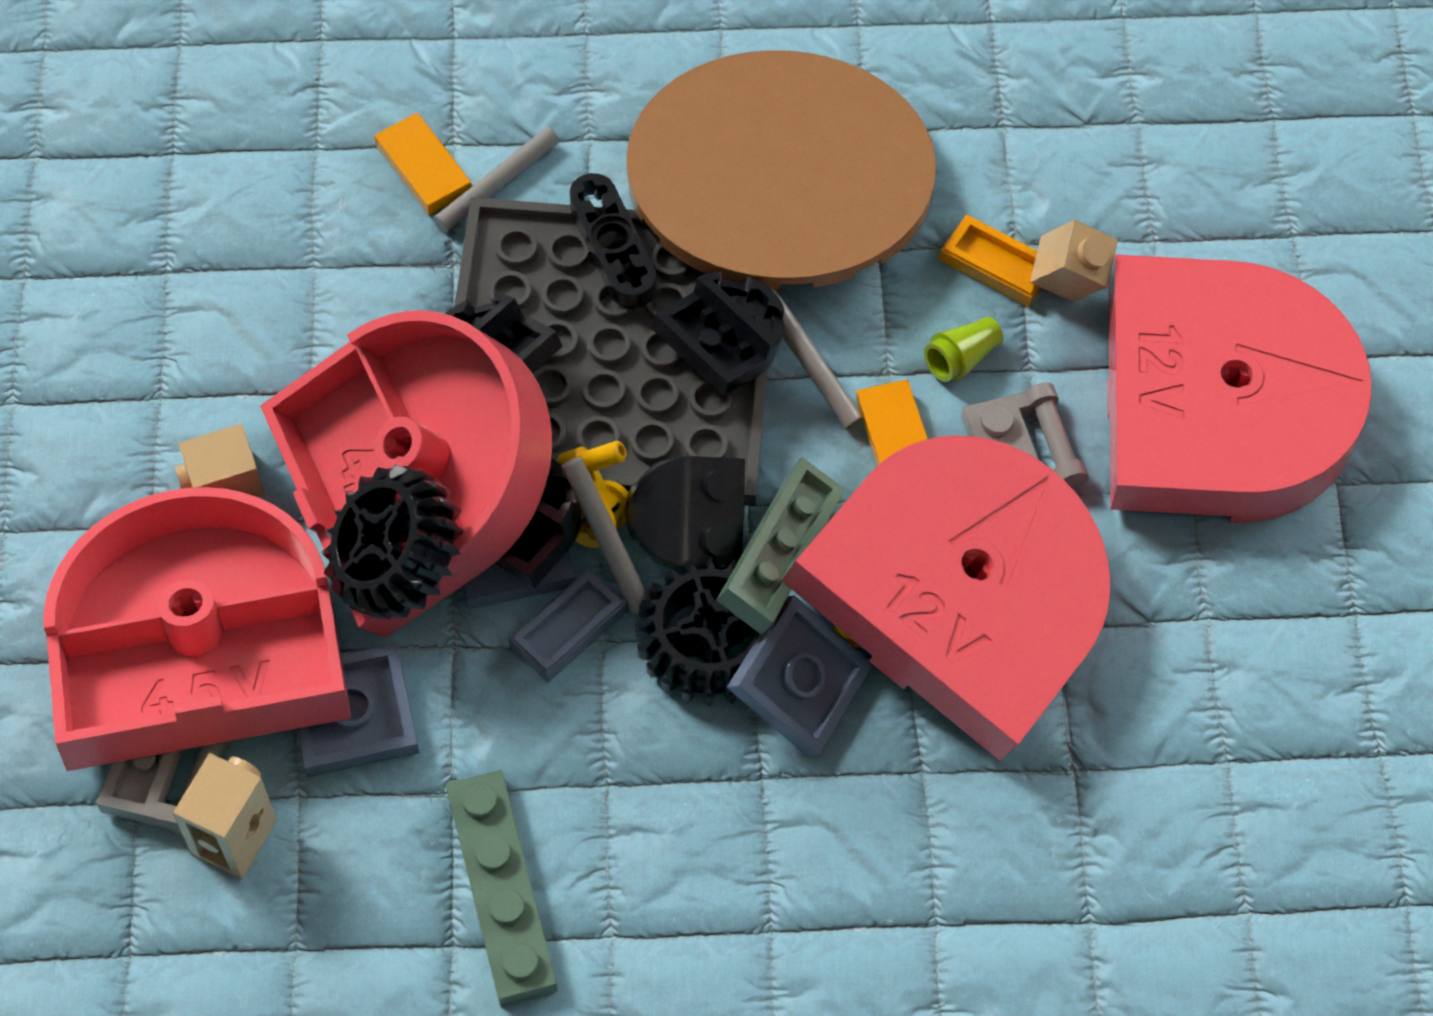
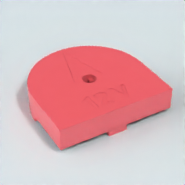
(1227, 388)
(425, 398)
(964, 581)
(189, 629)

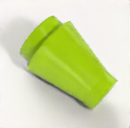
(960, 349)

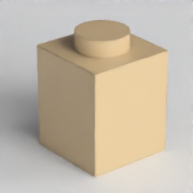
(1074, 261)
(220, 461)

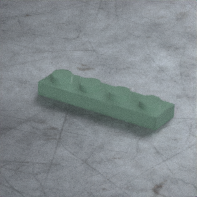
(786, 530)
(501, 888)

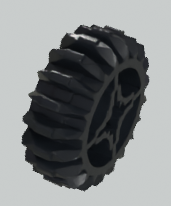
(392, 542)
(670, 647)

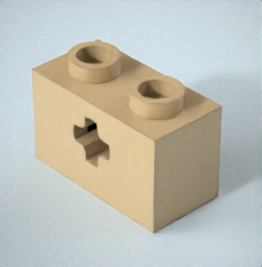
(226, 814)

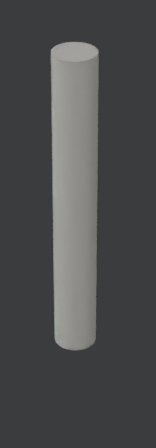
(497, 178)
(818, 370)
(605, 532)

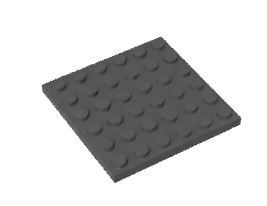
(613, 369)

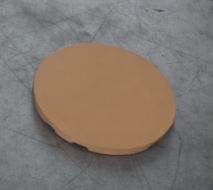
(781, 168)

